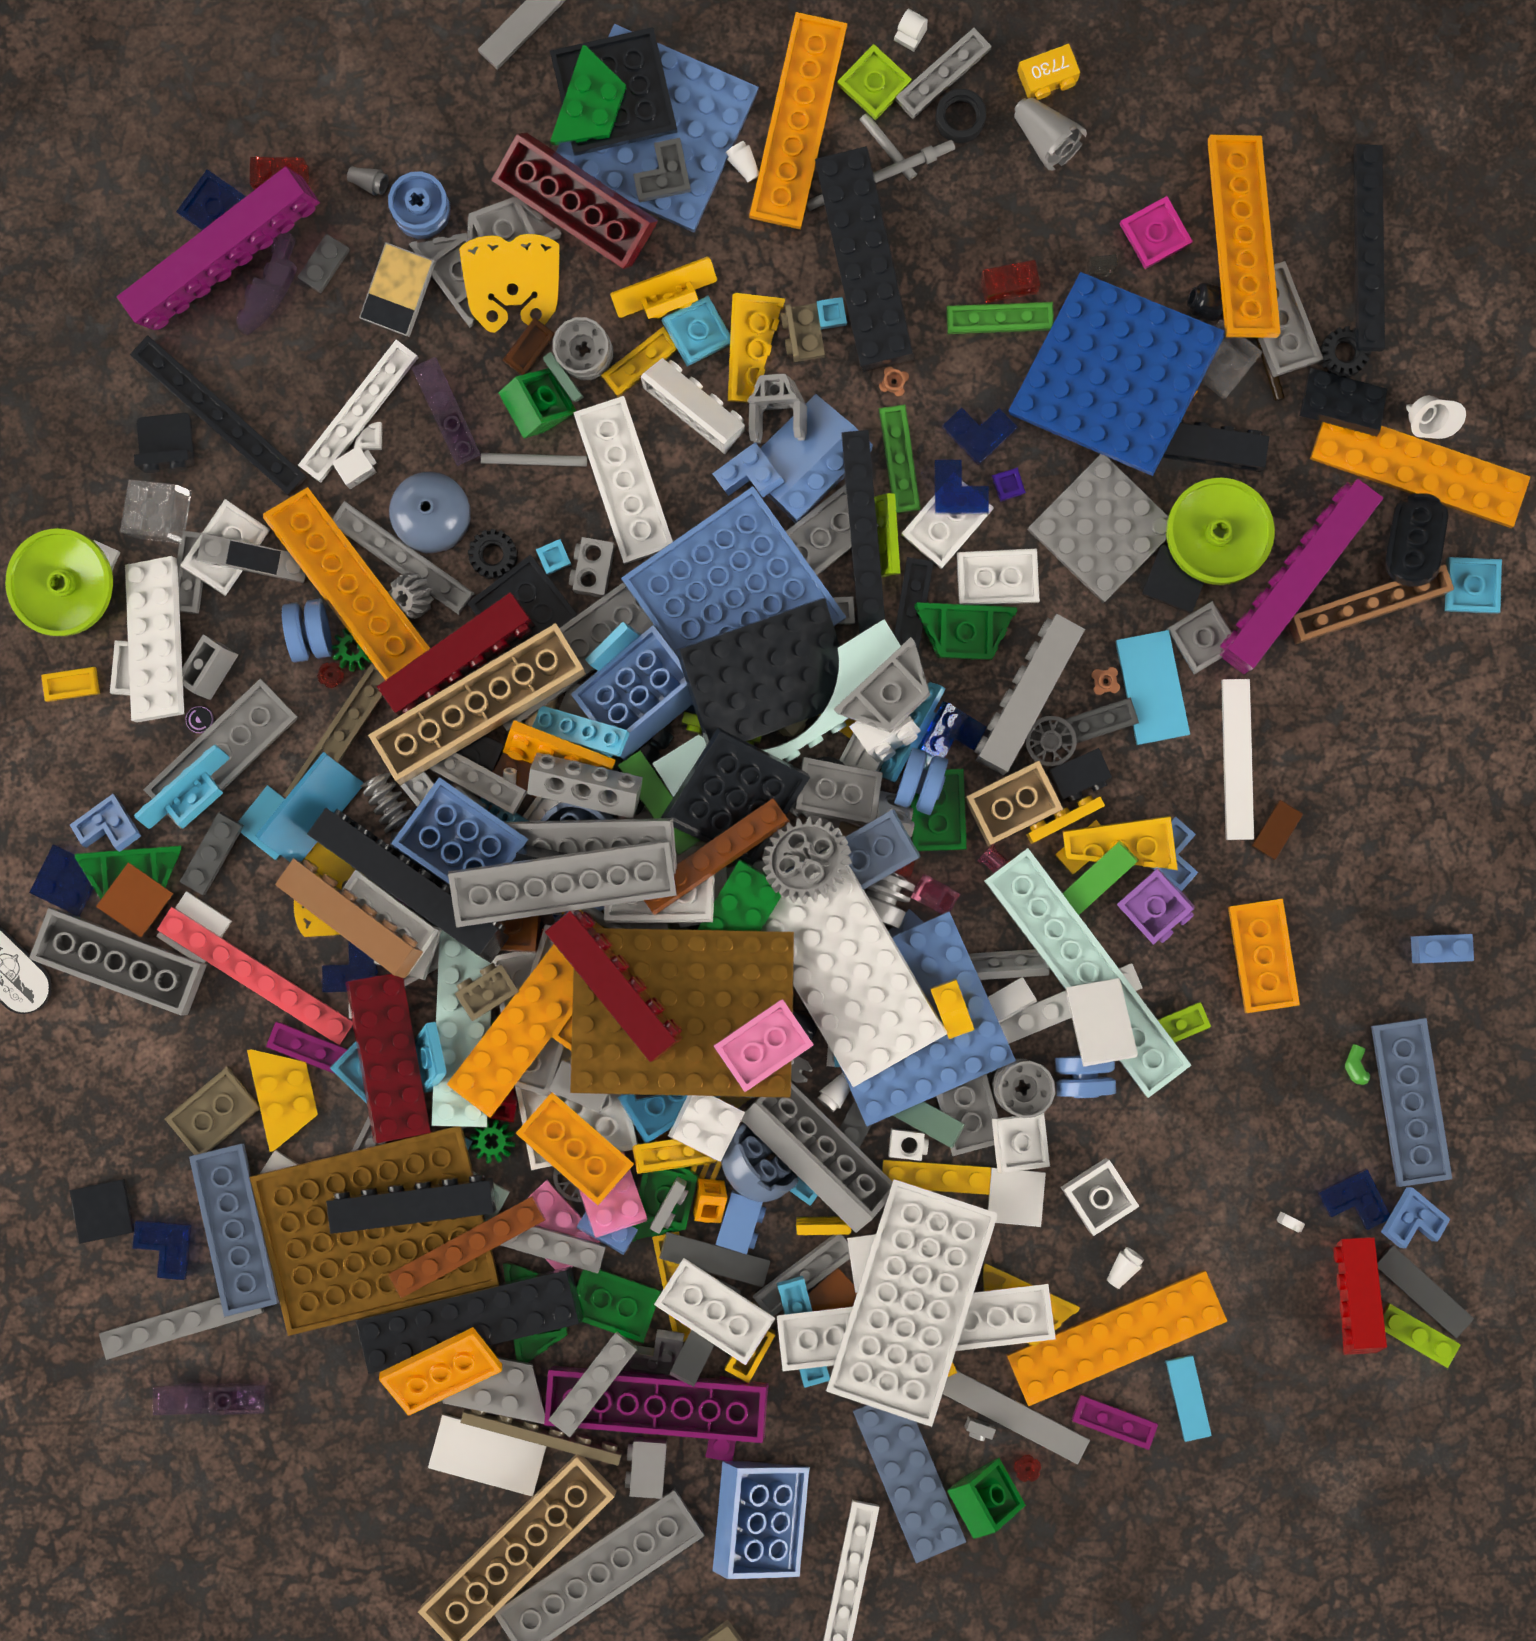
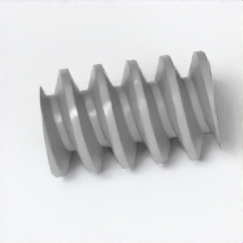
(387, 802)

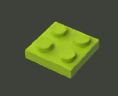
(874, 81)

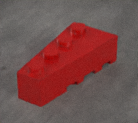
(1360, 1296)

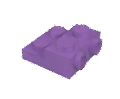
(1156, 907)

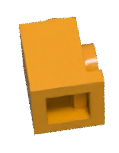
(709, 1201)

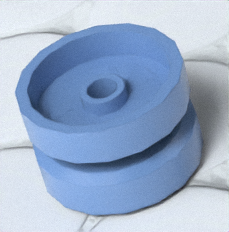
(418, 189)
(306, 630)
(921, 781)
(1084, 1079)

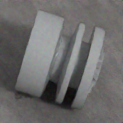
(575, 335)
(885, 895)
(1036, 1095)

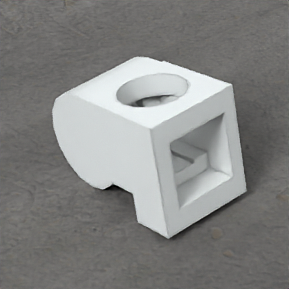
(911, 29)

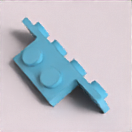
(922, 717)
(582, 731)
(187, 793)

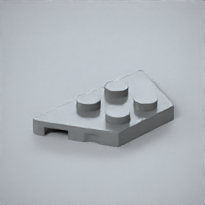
(508, 221)
(448, 270)
(889, 691)
(507, 1393)

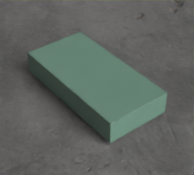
(563, 378)

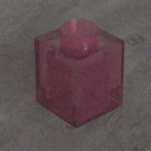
(935, 895)

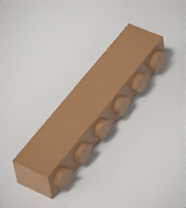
(1365, 606)
(349, 918)

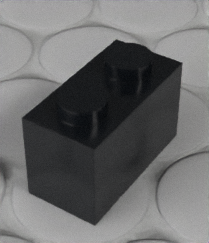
(1079, 775)

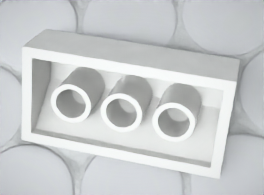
(693, 405)

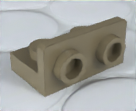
(804, 332)
(486, 991)

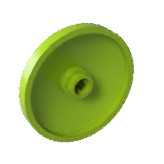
(1220, 531)
(59, 582)

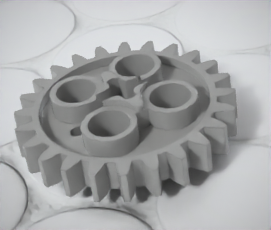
(798, 881)

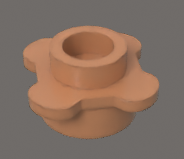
(900, 377)
(1112, 685)

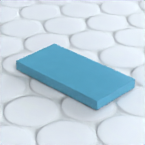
(1154, 687)

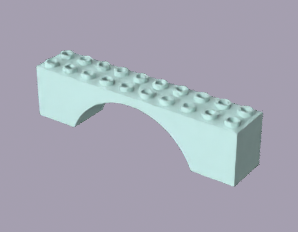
(856, 663)

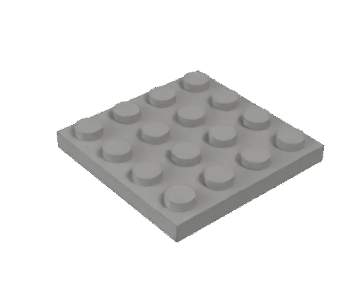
(1101, 527)

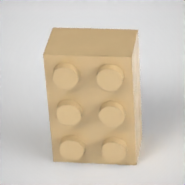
(1013, 803)

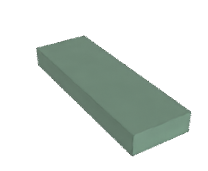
(932, 1122)

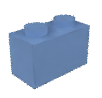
(1442, 948)
(739, 1223)

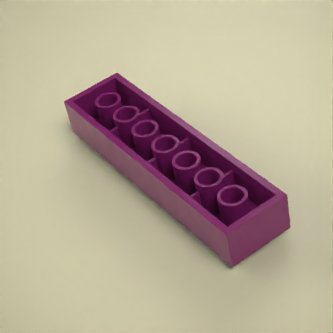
(219, 249)
(1299, 578)
(668, 1406)

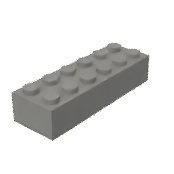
(1031, 692)
(117, 961)
(820, 1156)

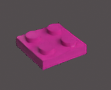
(1156, 232)

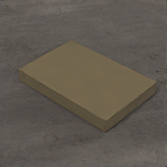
(213, 1112)

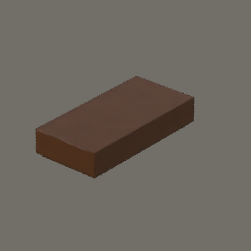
(528, 347)
(1277, 830)

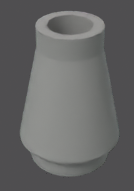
(371, 180)

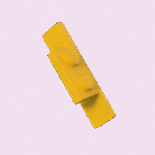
(665, 291)

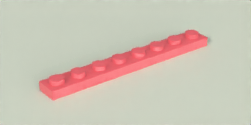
(255, 975)

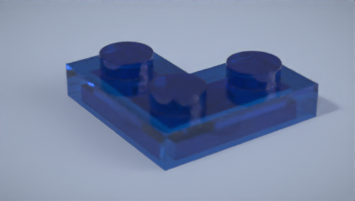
(976, 439)
(952, 497)
(948, 726)
(359, 967)
(1356, 1192)
(170, 1240)

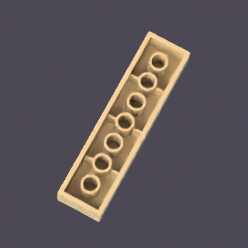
(477, 704)
(517, 1550)

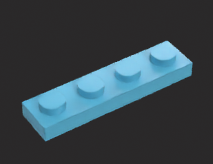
(796, 1300)

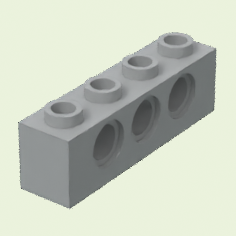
(584, 785)

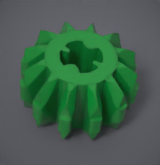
(344, 653)
(502, 1141)

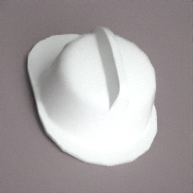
(1435, 417)

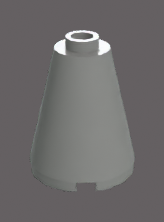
(1049, 132)

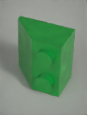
(536, 402)
(986, 1498)

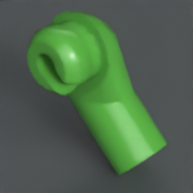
(1354, 1066)

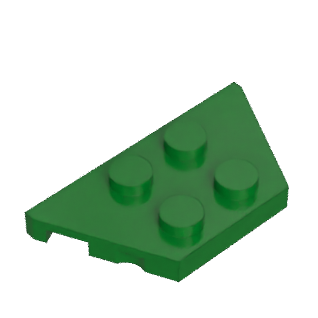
(589, 101)
(965, 630)
(105, 867)
(652, 1193)
(531, 1346)

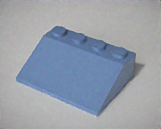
(809, 465)
(637, 690)
(455, 834)
(760, 1520)

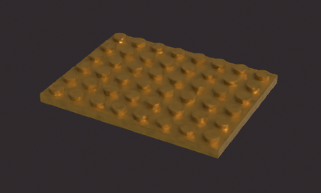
(708, 986)
(345, 1274)

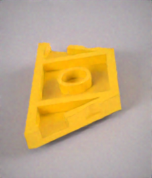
(282, 1094)
(997, 1279)

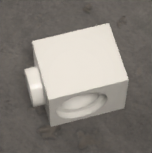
(355, 466)
(896, 1138)

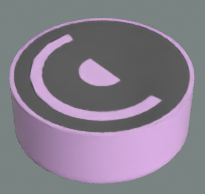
(199, 719)

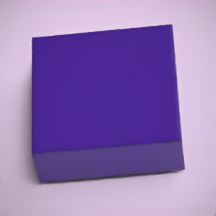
(1008, 484)

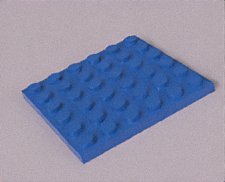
(1116, 373)

